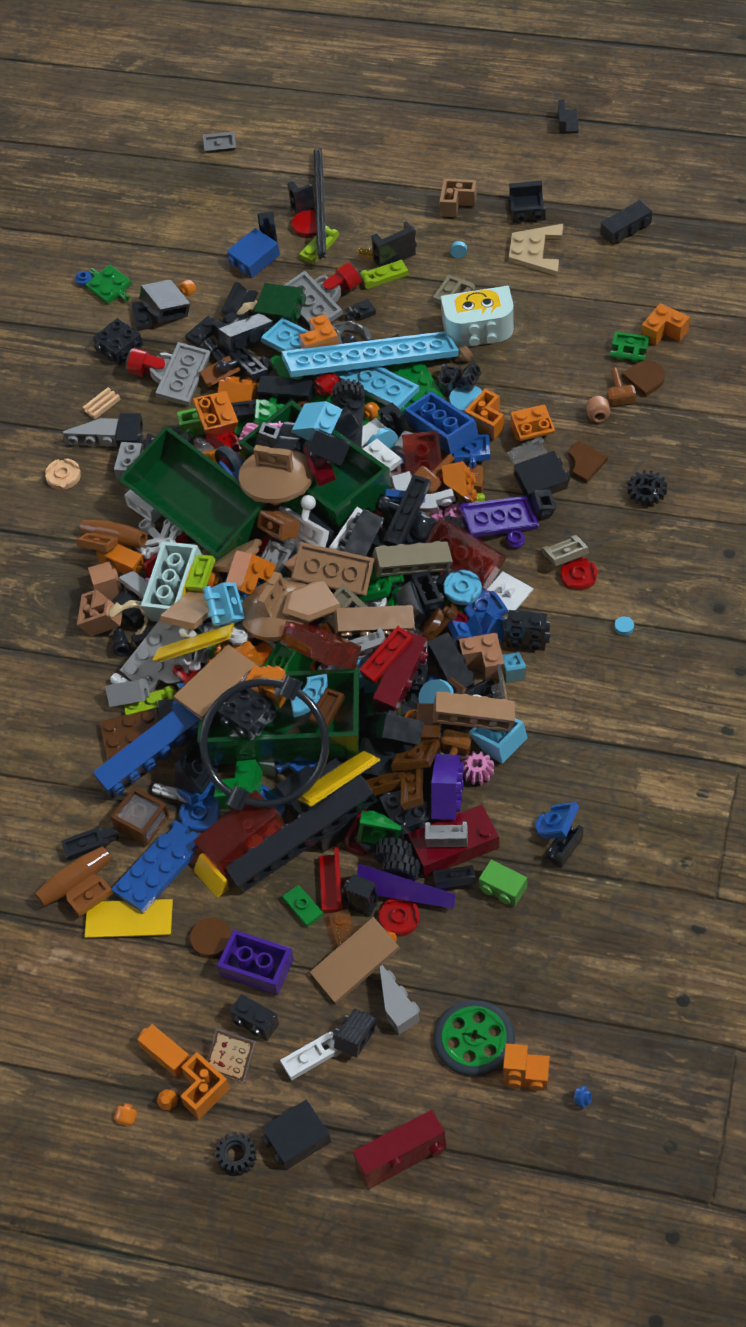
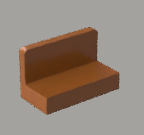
(211, 376)

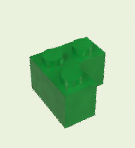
(247, 776)

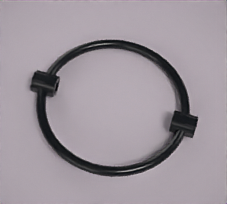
(239, 796)

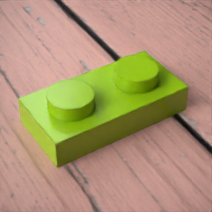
(200, 573)

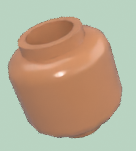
(598, 409)

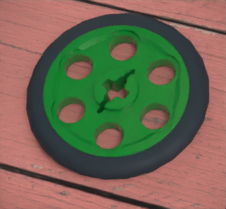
(466, 1011)

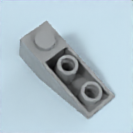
(95, 433)
(399, 1010)

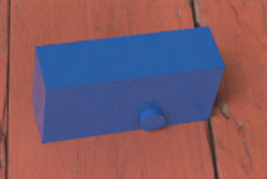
(436, 414)

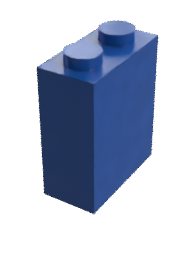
(253, 252)

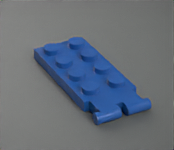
(157, 867)

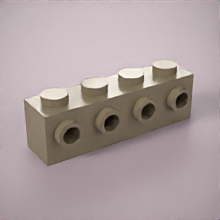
(411, 558)

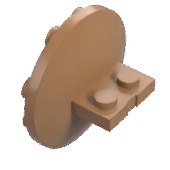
(275, 475)
(265, 608)

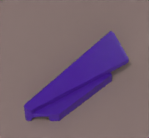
(405, 889)

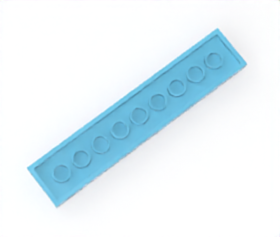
(369, 354)
(377, 381)

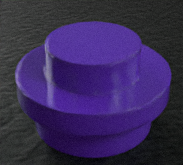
(515, 539)

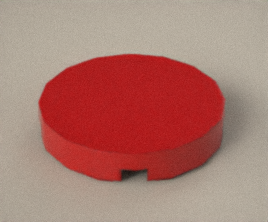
(305, 223)
(579, 574)
(399, 916)

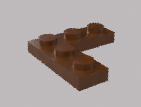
(408, 780)

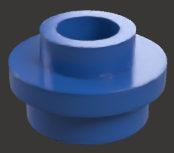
(82, 278)
(582, 1097)

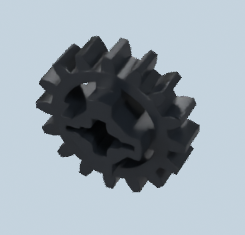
(647, 488)

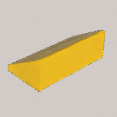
(211, 876)

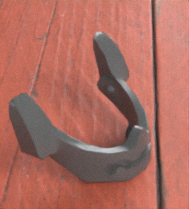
(351, 325)

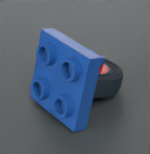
(229, 460)

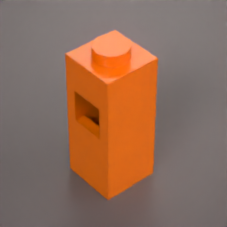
(122, 559)
(163, 1050)

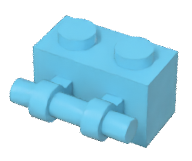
(223, 604)

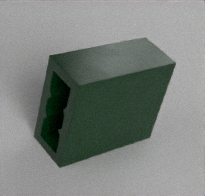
(280, 302)

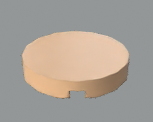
(63, 474)

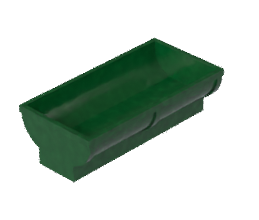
(194, 494)

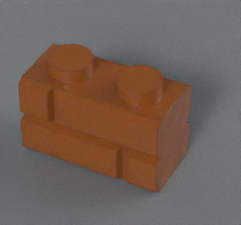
(278, 524)

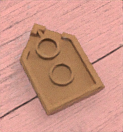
(225, 562)
(310, 602)

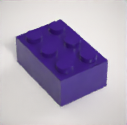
(446, 786)
(255, 962)

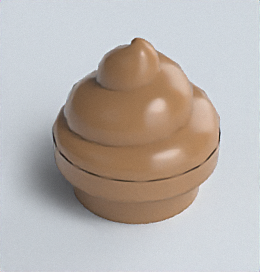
(464, 354)

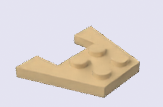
(528, 248)

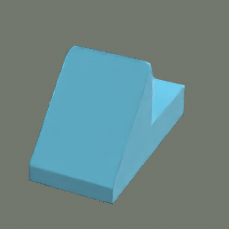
(514, 667)

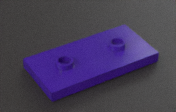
(498, 516)

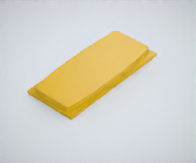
(193, 643)
(338, 777)
(123, 920)

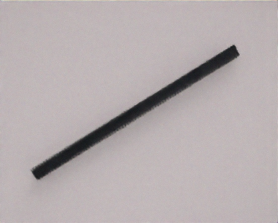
(320, 206)

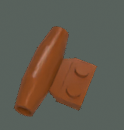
(105, 535)
(79, 883)

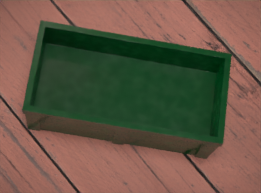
(357, 483)
(294, 737)

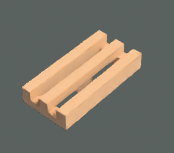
(99, 402)

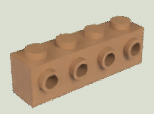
(367, 620)
(473, 711)

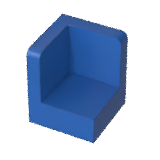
(493, 624)

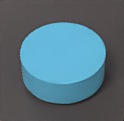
(458, 249)
(624, 626)

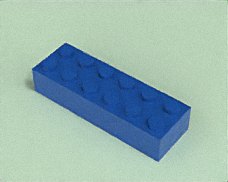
(147, 750)

